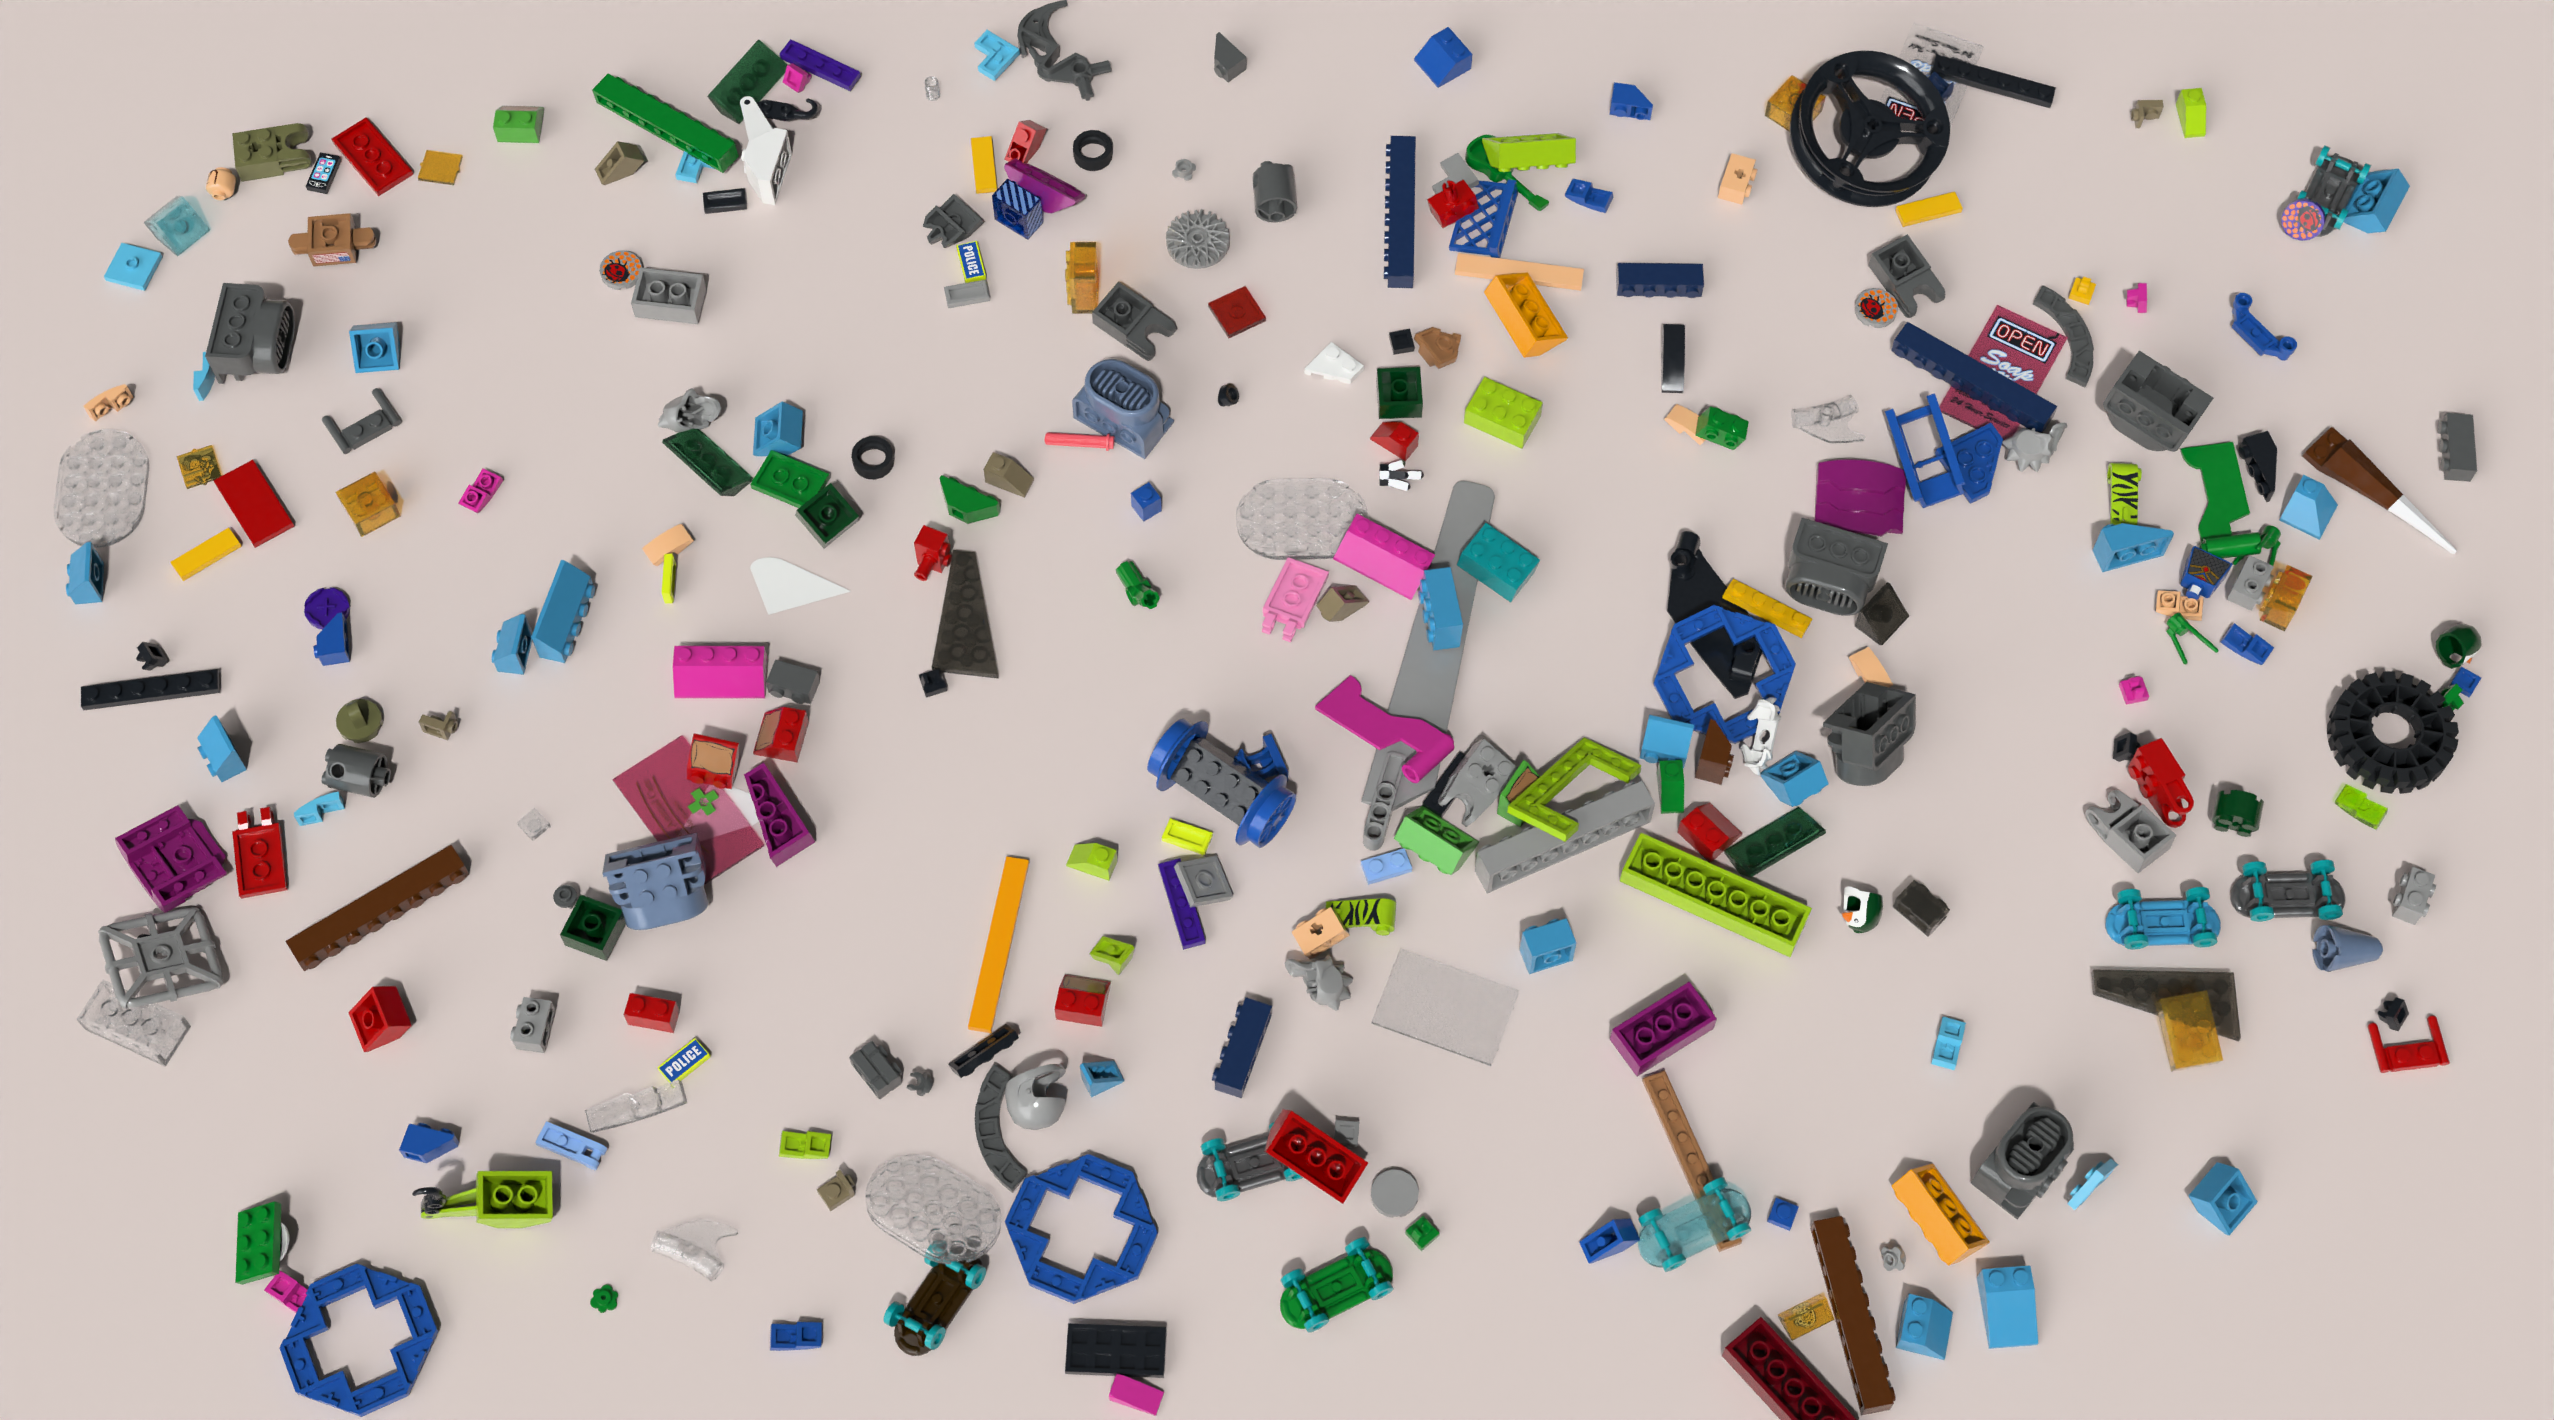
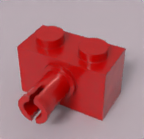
(1452, 203)
(932, 552)

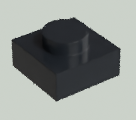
(1401, 341)

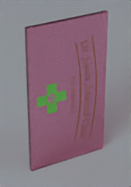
(678, 807)

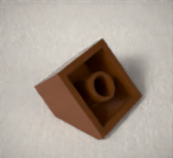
(1715, 756)

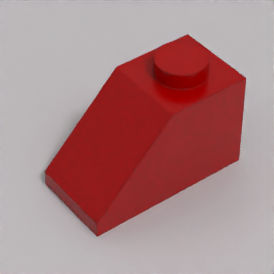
(1396, 438)

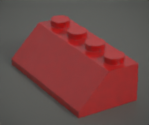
(1314, 1155)

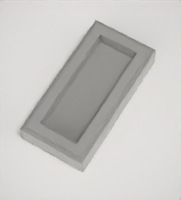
(966, 293)

